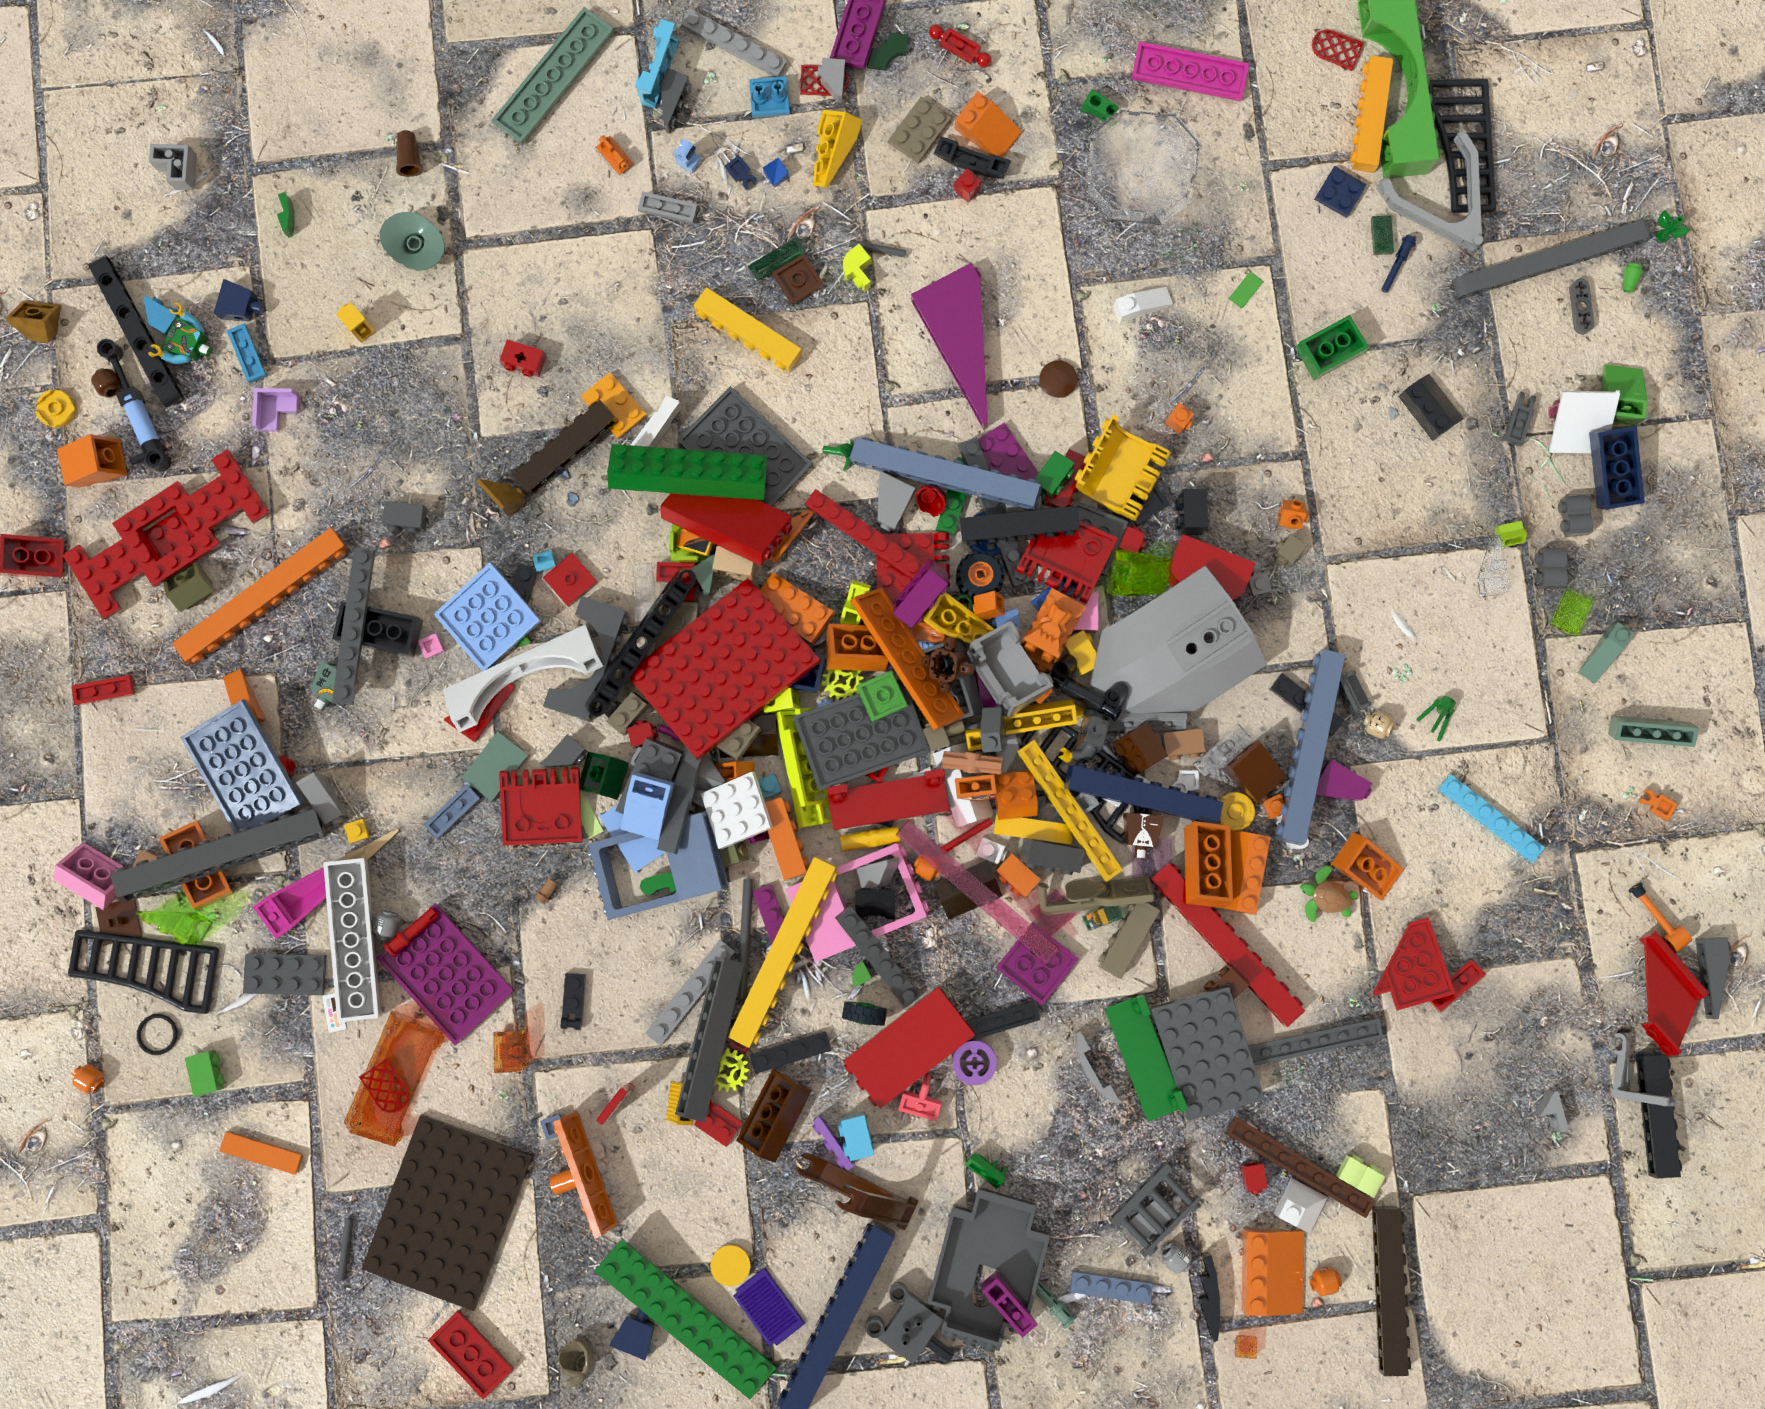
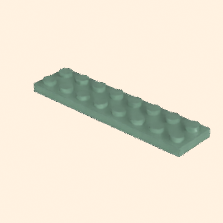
(553, 75)

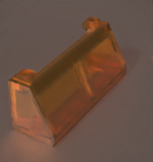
(407, 1047)

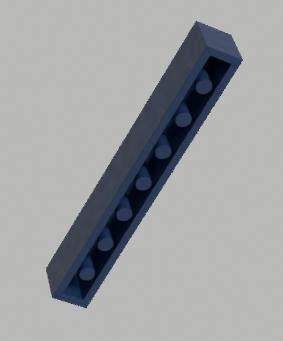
(1142, 794)

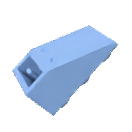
(646, 805)

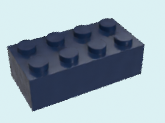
(1616, 467)

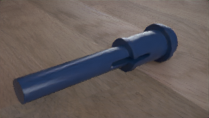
(1402, 254)

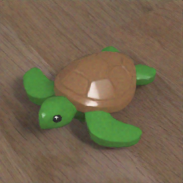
(1327, 896)

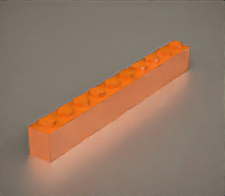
(260, 596)

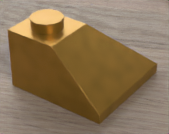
(36, 320)
(504, 495)

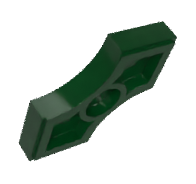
(894, 46)

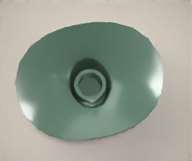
(412, 241)

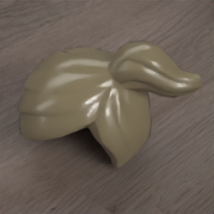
(575, 1361)

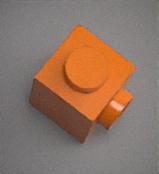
(1180, 419)
(989, 605)

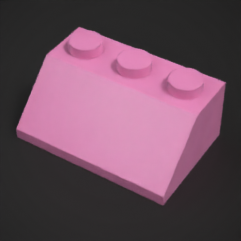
(88, 875)

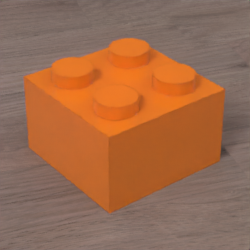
(1015, 795)

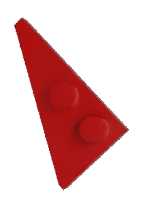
(487, 715)

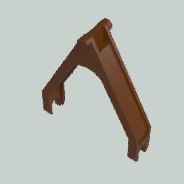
(866, 1197)

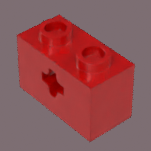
(514, 351)

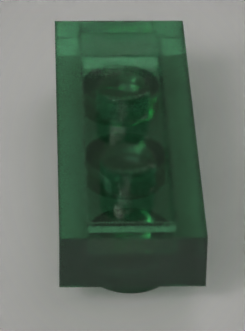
(776, 259)

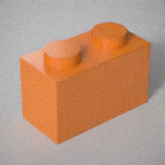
(1017, 876)

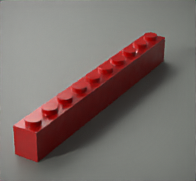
(1229, 946)

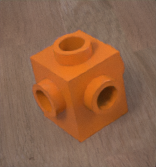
(1292, 514)

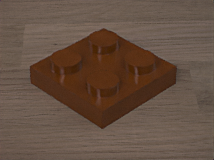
(798, 279)

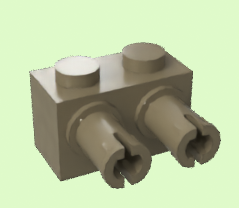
(938, 739)

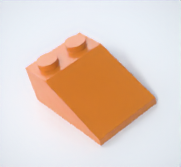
(987, 126)
(1367, 865)

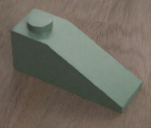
(1606, 651)

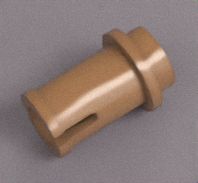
(546, 890)

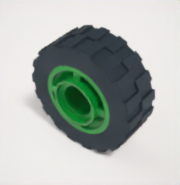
(864, 1013)

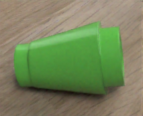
(1631, 277)

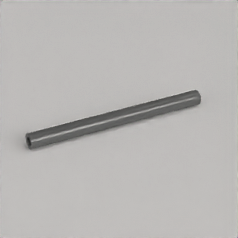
(745, 934)

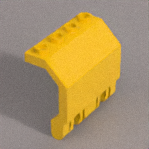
(1120, 469)

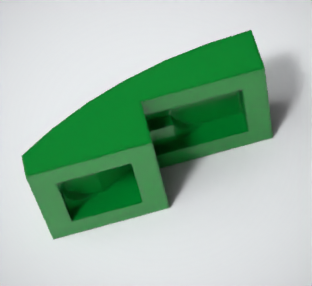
(286, 217)

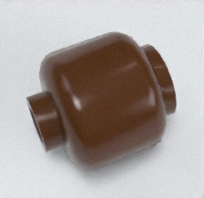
(106, 382)

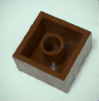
(1140, 749)

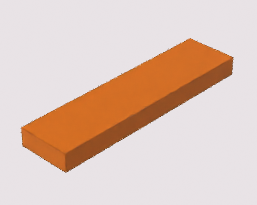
(261, 1152)

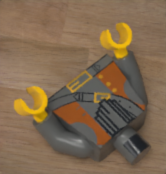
(1090, 737)

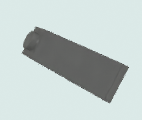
(1713, 967)

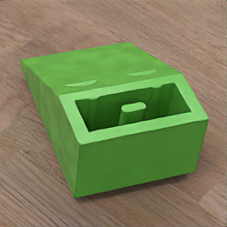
(1633, 397)

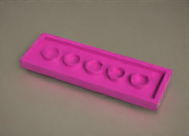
(1190, 71)

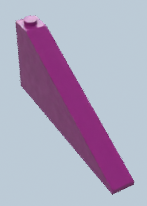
(954, 320)

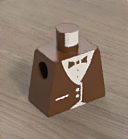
(1142, 831)

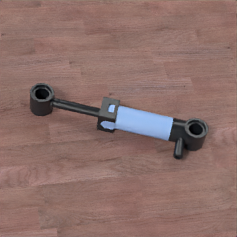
(133, 403)

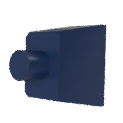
(236, 303)
(634, 1335)

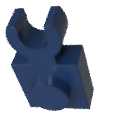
(738, 170)

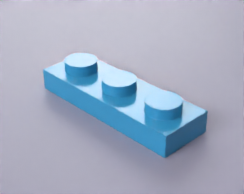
(247, 353)

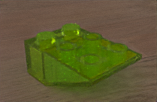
(1137, 574)
(185, 926)

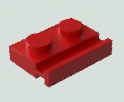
(719, 1124)

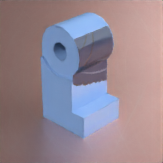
(686, 156)

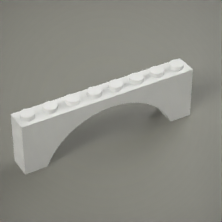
(470, 697)

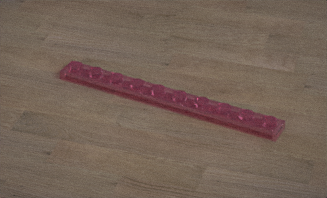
(977, 891)

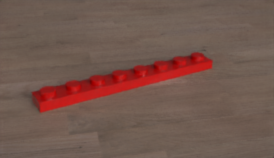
(864, 534)

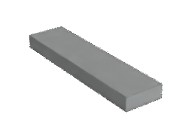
(1157, 721)

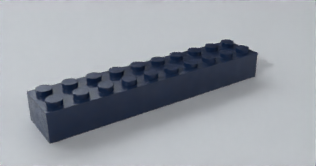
(838, 1317)

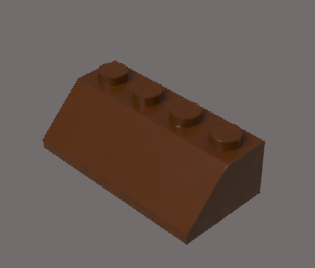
(773, 1116)

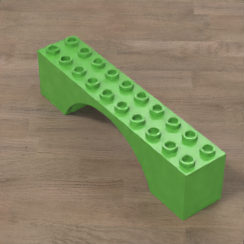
(1411, 142)

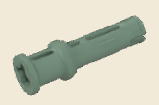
(1056, 1306)

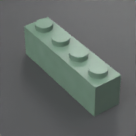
(1653, 731)

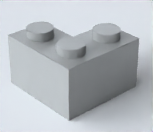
(177, 161)

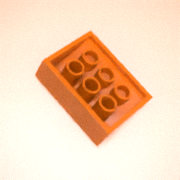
(1272, 1272)

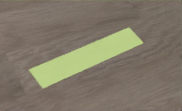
(589, 819)

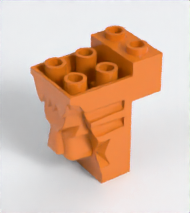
(1051, 629)

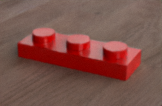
(103, 690)
(1462, 981)

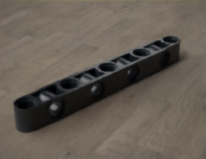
(135, 330)
(630, 654)

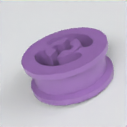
(974, 1078)

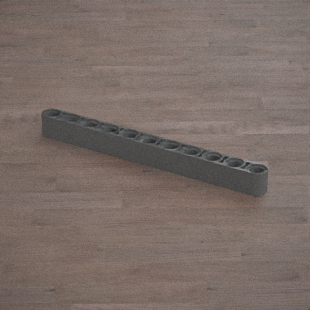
(1552, 259)

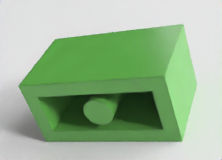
(204, 1073)

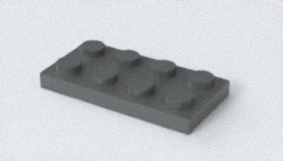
(284, 974)

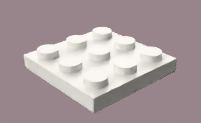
(736, 810)

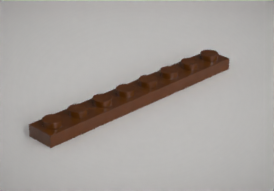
(1300, 1167)

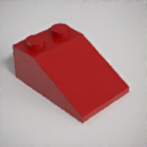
(31, 556)

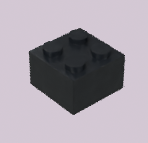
(1191, 512)

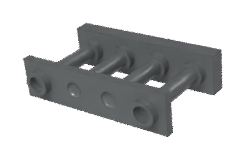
(1135, 1203)

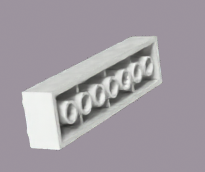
(352, 940)

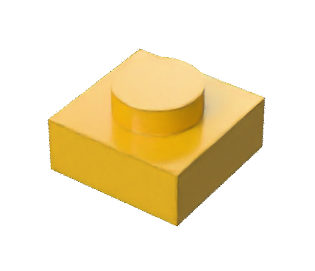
(356, 831)

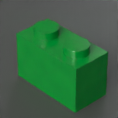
(1054, 474)

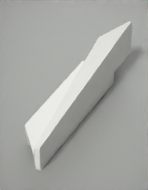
(658, 423)

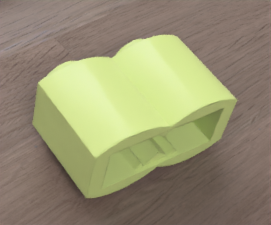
(1360, 1176)

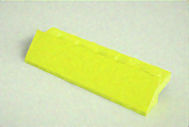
(809, 803)

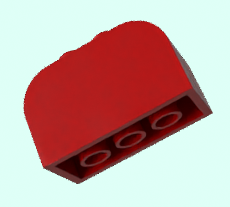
(1227, 568)

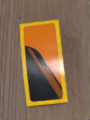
(693, 543)

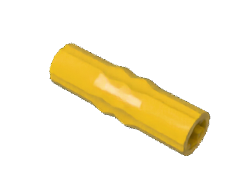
(869, 838)

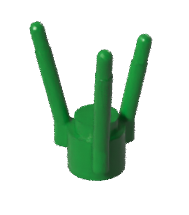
(1444, 708)

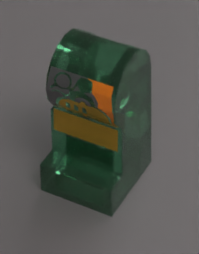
(1102, 917)

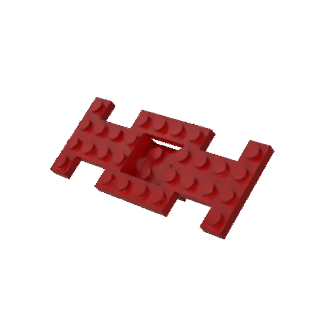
(169, 543)

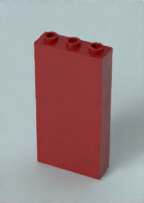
(735, 524)
(908, 1047)

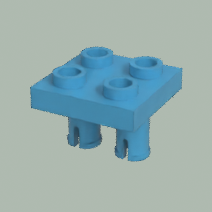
(769, 97)

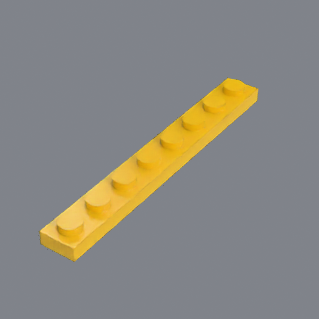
(1069, 810)

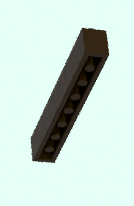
(1390, 1291)

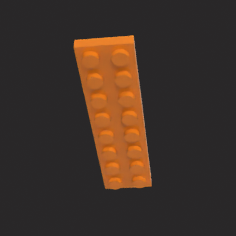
(906, 658)

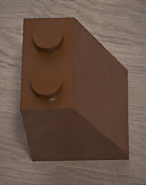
(1255, 772)

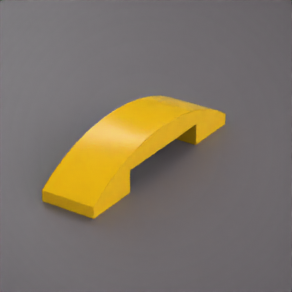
(1034, 829)

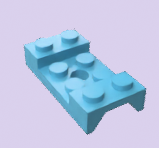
(649, 82)

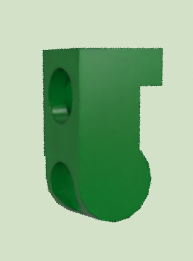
(1098, 106)
(652, 884)

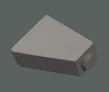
(892, 501)
(322, 798)

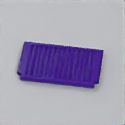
(768, 1308)

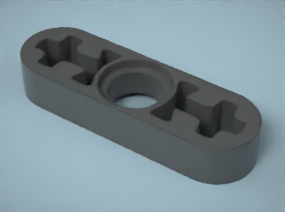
(1574, 293)

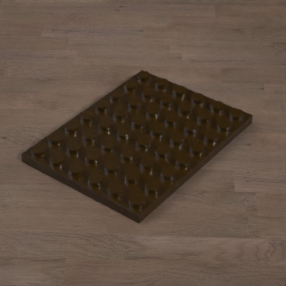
(447, 1212)

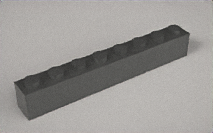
(710, 1039)

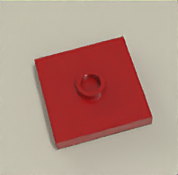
(570, 579)

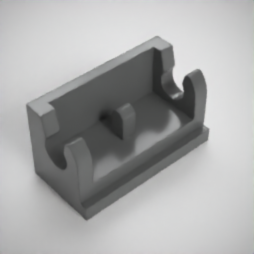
(1353, 693)

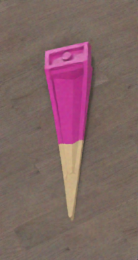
(294, 902)

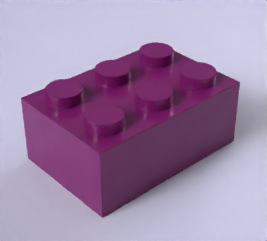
(921, 593)

